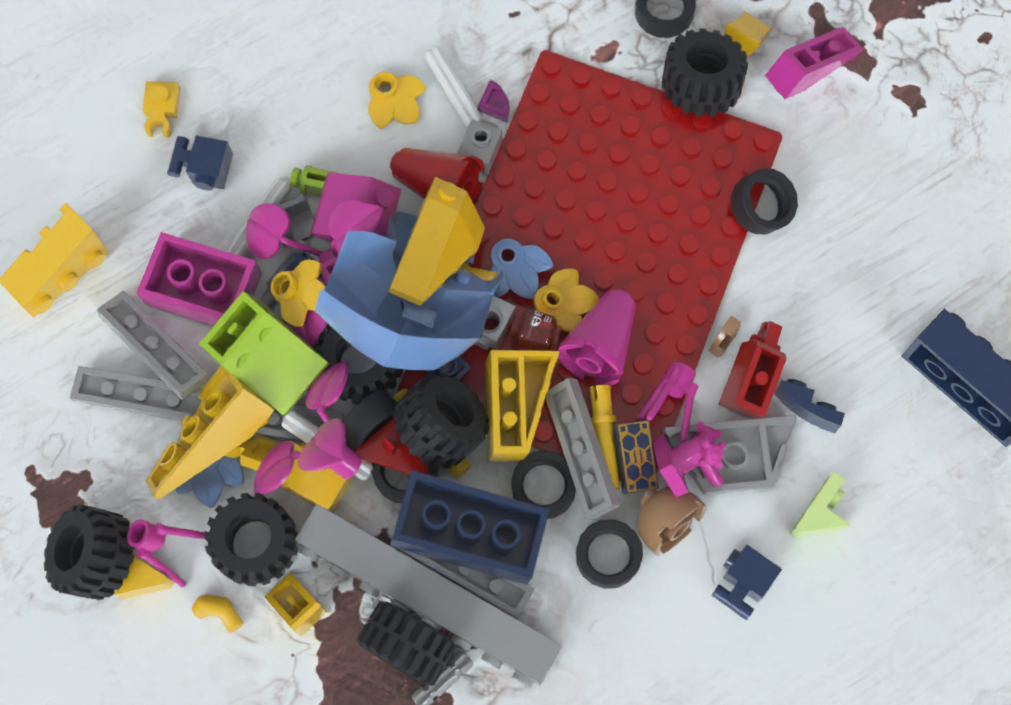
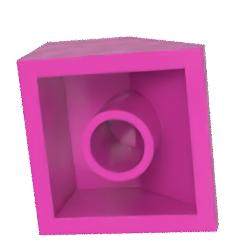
(353, 187)

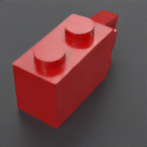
(755, 373)

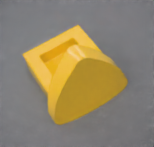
(748, 32)

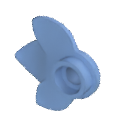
(521, 272)
(209, 482)

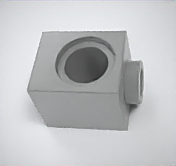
(504, 314)

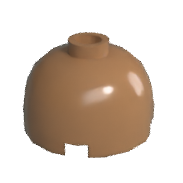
(667, 518)

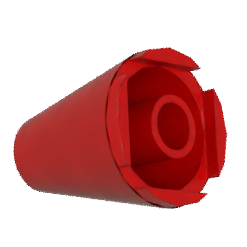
(419, 167)

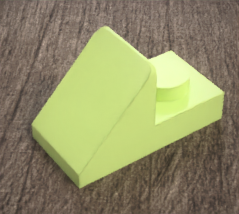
(817, 517)

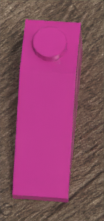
(812, 61)

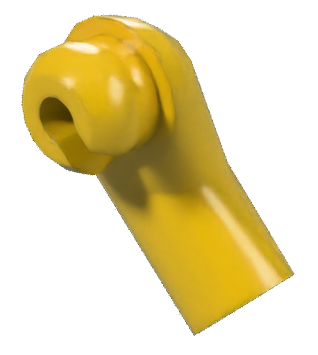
(220, 607)

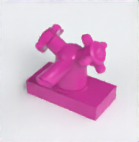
(683, 458)

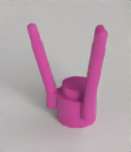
(674, 383)
(151, 537)

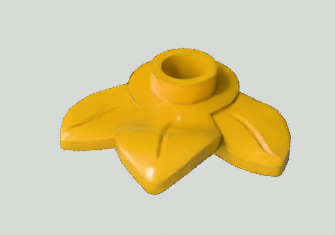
(398, 102)
(298, 291)
(570, 298)

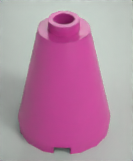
(601, 339)

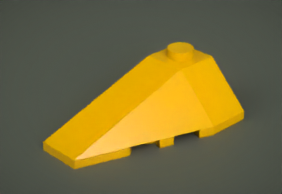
(439, 243)
(222, 422)

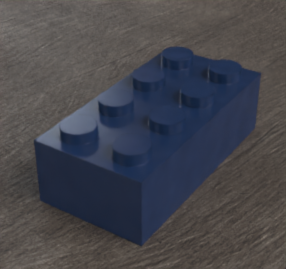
(965, 372)
(470, 527)

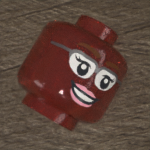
(535, 331)

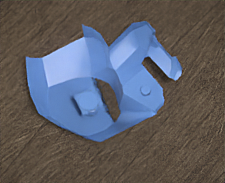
(372, 318)

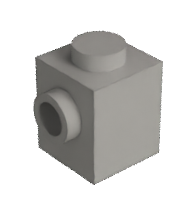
(482, 141)

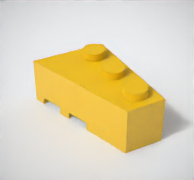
(54, 263)
(514, 400)

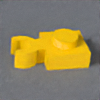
(160, 102)
(253, 451)

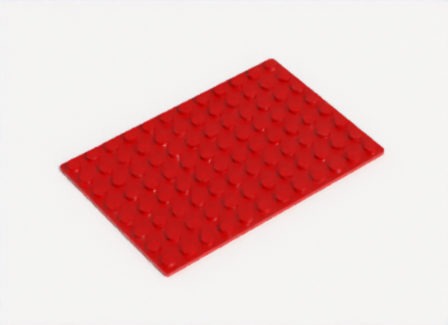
(633, 203)

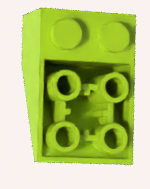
(264, 353)

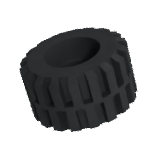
(701, 91)
(357, 384)
(441, 420)
(227, 524)
(88, 552)
(406, 643)

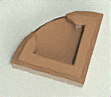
(725, 337)

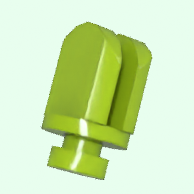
(310, 180)

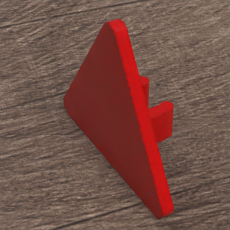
(388, 451)

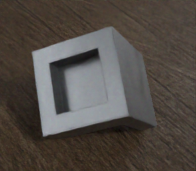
(300, 217)

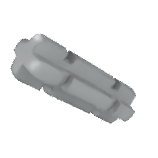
(460, 664)

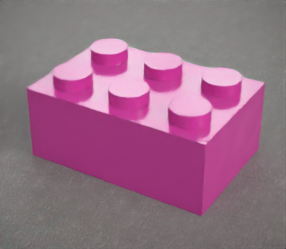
(195, 279)

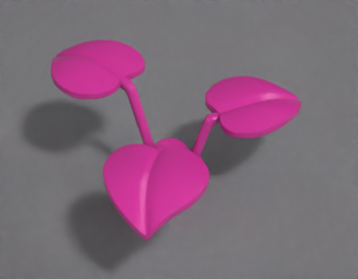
(271, 222)
(327, 446)

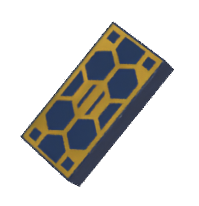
(635, 456)

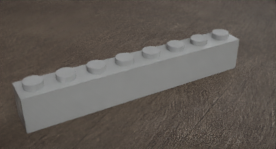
(428, 595)

